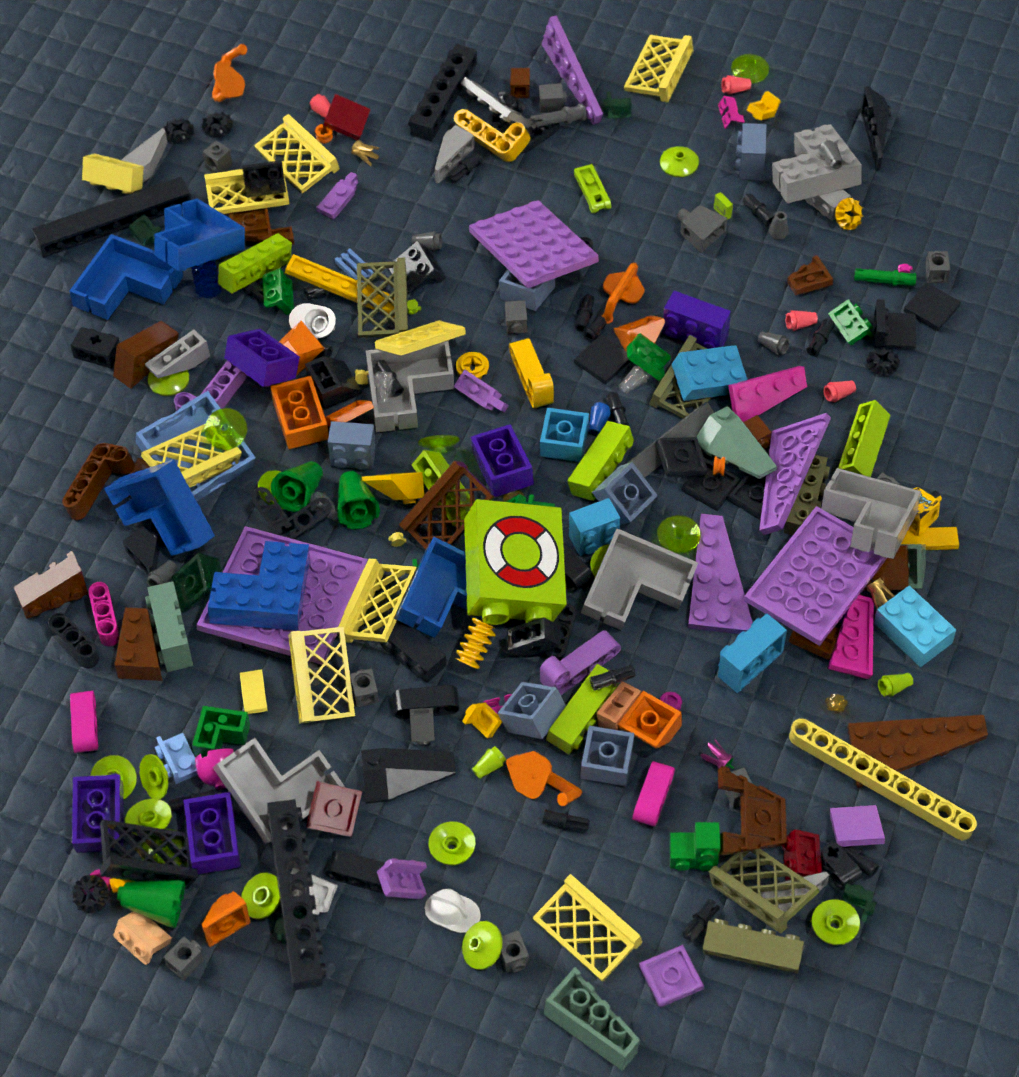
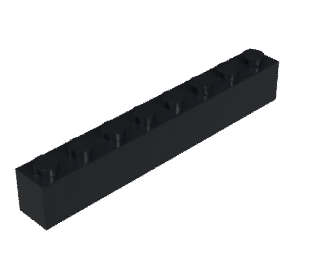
(109, 217)

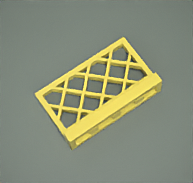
(673, 68)
(310, 145)
(227, 183)
(204, 470)
(362, 599)
(302, 680)
(604, 916)

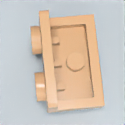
(141, 936)

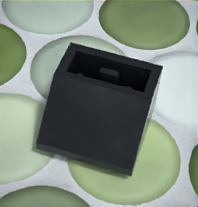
(264, 178)
(332, 380)

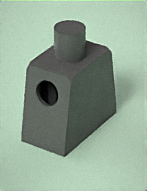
(701, 226)

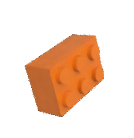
(299, 412)

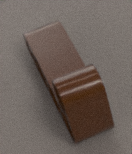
(93, 475)

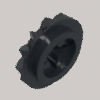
(511, 101)
(214, 129)
(179, 136)
(887, 367)
(100, 893)

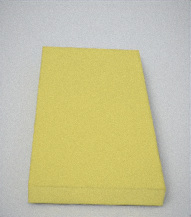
(419, 337)

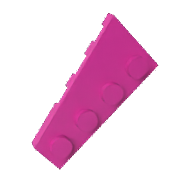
(764, 392)
(855, 640)

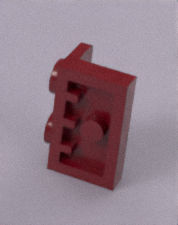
(802, 853)

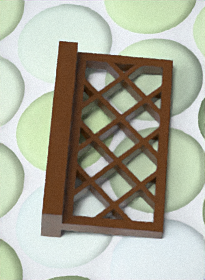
(438, 494)

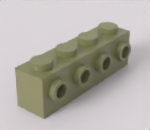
(808, 494)
(752, 946)

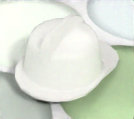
(317, 318)
(452, 910)

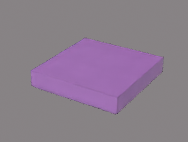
(857, 826)
(671, 976)

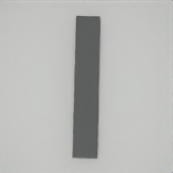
(690, 426)

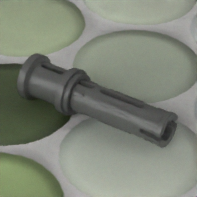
(566, 115)

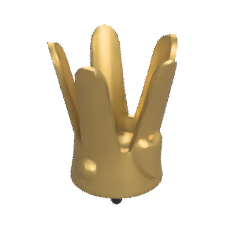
(361, 149)
(879, 592)

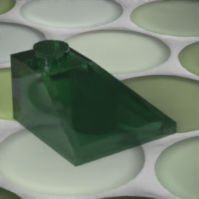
(195, 580)

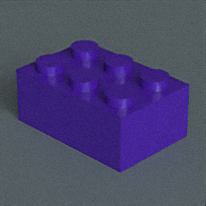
(697, 318)
(261, 357)
(502, 460)
(93, 801)
(212, 833)

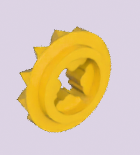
(844, 220)
(480, 361)

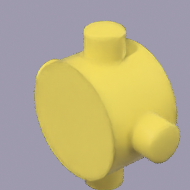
(361, 377)
(397, 539)

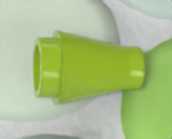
(893, 684)
(489, 762)

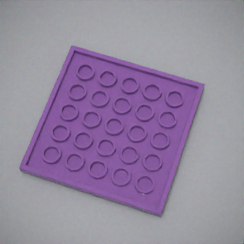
(327, 592)

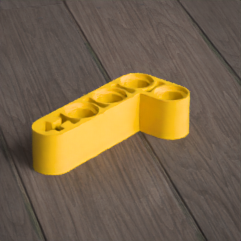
(488, 133)
(536, 384)

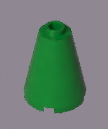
(296, 485)
(355, 502)
(154, 899)

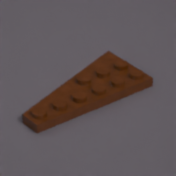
(914, 741)

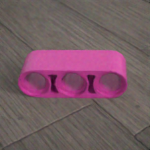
(104, 622)
(84, 721)
(653, 793)

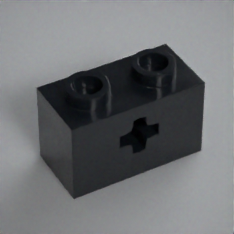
(95, 347)
(533, 637)

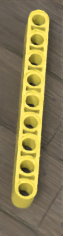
(887, 789)

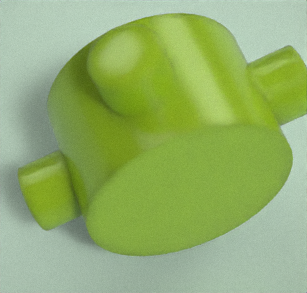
(413, 307)

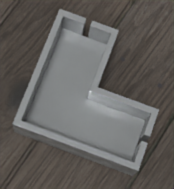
(809, 173)
(417, 372)
(877, 507)
(635, 567)
(256, 781)

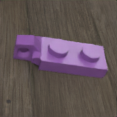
(338, 196)
(480, 391)

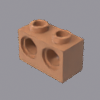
(617, 706)

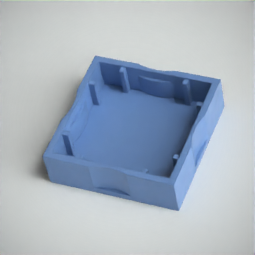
(185, 419)

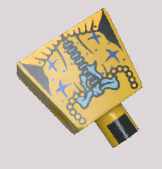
(927, 511)

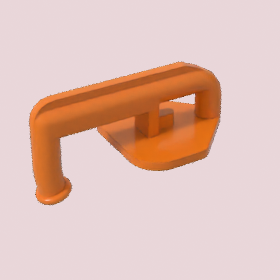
(227, 80)
(624, 287)
(533, 771)

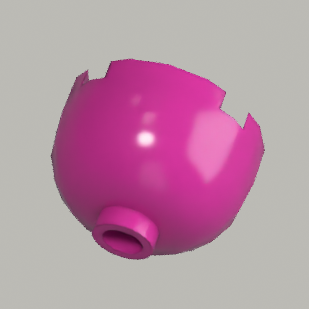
(205, 770)

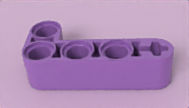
(221, 387)
(579, 663)

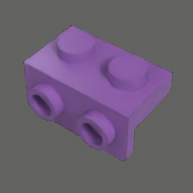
(402, 878)

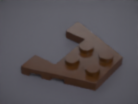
(258, 224)
(761, 816)

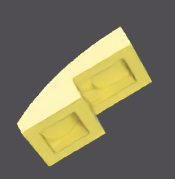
(253, 691)

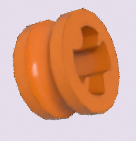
(323, 138)
(719, 465)

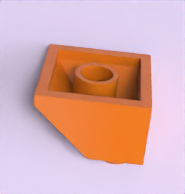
(647, 326)
(302, 343)
(652, 720)
(225, 918)

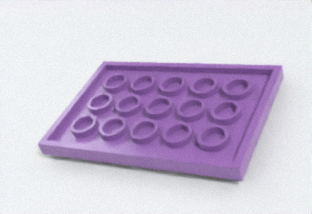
(533, 244)
(814, 577)

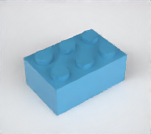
(708, 372)
(751, 652)

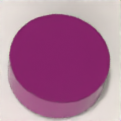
(672, 699)

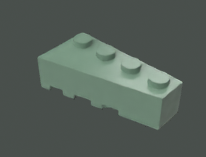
(169, 626)
(590, 1020)

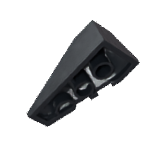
(875, 119)
(398, 771)

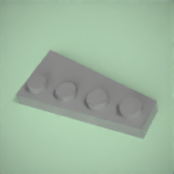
(496, 105)

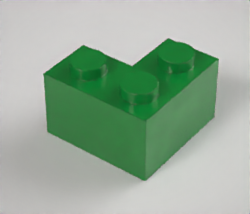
(219, 726)
(696, 849)

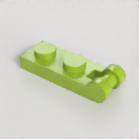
(592, 188)

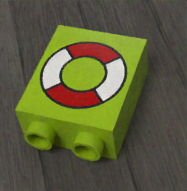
(514, 561)

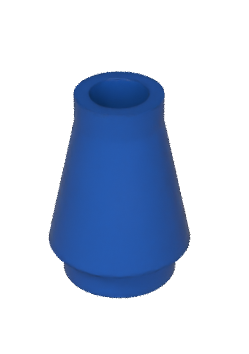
(598, 417)

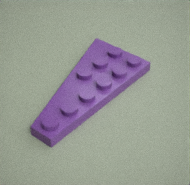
(564, 59)
(792, 452)
(717, 587)

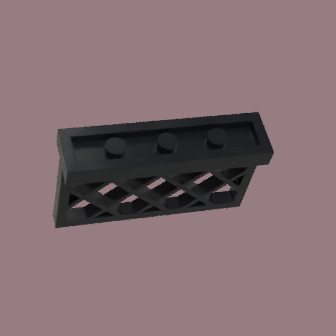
(147, 870)

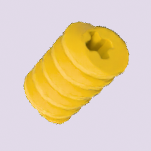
(475, 643)

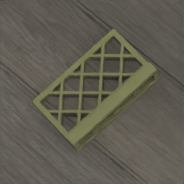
(399, 295)
(669, 382)
(755, 903)

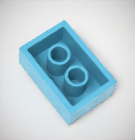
(914, 626)

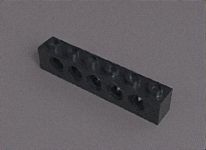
(443, 92)

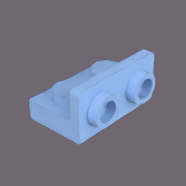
(178, 757)

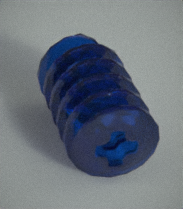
(206, 279)

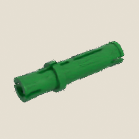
(890, 277)

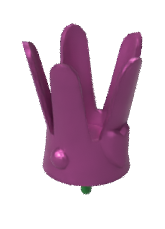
(724, 758)

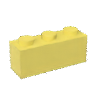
(112, 173)

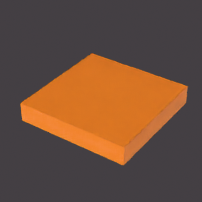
(349, 412)

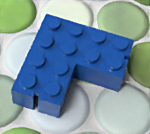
(197, 236)
(122, 268)
(167, 500)
(434, 588)
(265, 599)

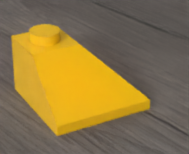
(398, 485)

